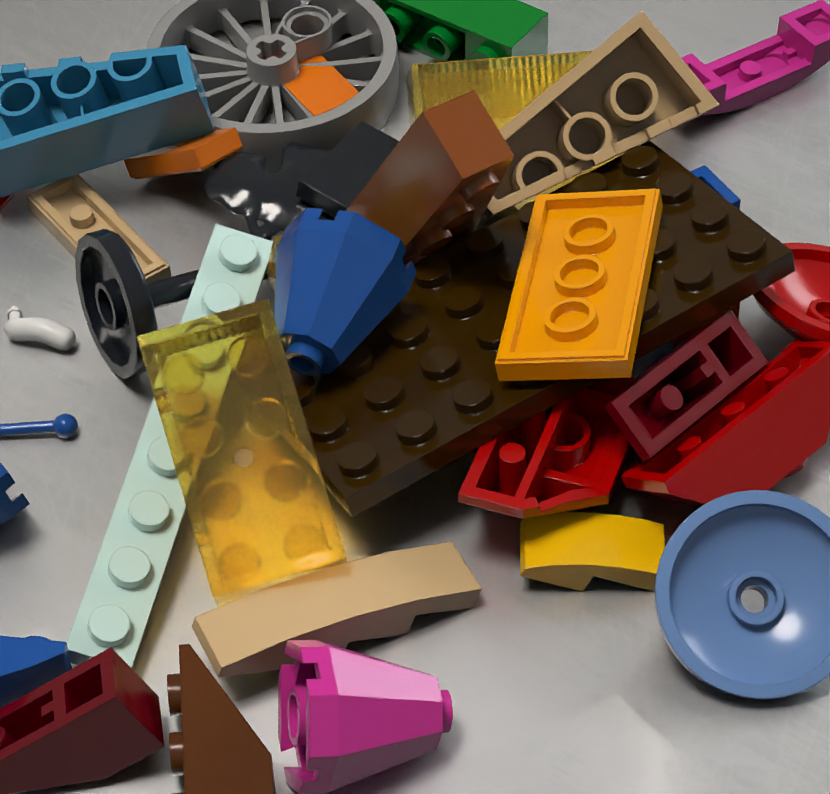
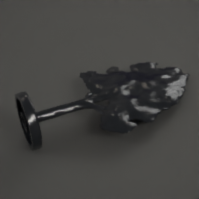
(114, 288)

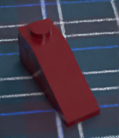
(685, 384)
(79, 727)

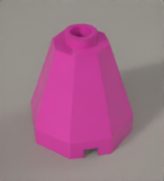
(354, 715)

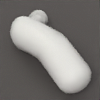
(38, 329)

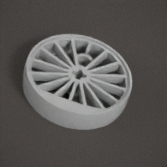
(255, 73)

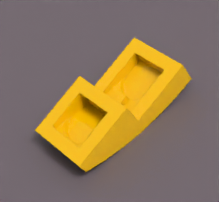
(579, 545)

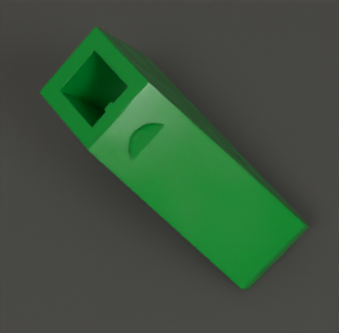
(468, 28)

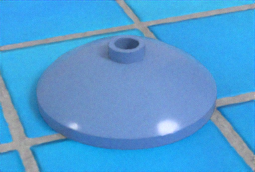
(738, 545)

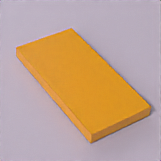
(580, 286)

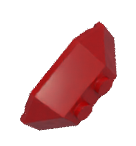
(749, 436)
(553, 460)

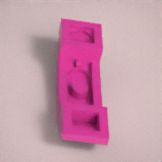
(771, 64)

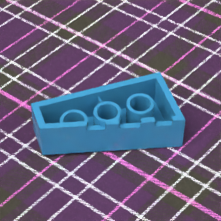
(96, 113)

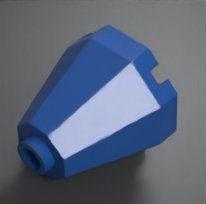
(335, 286)

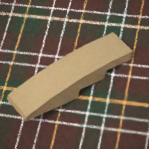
(335, 606)

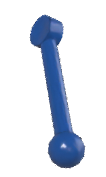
(63, 425)

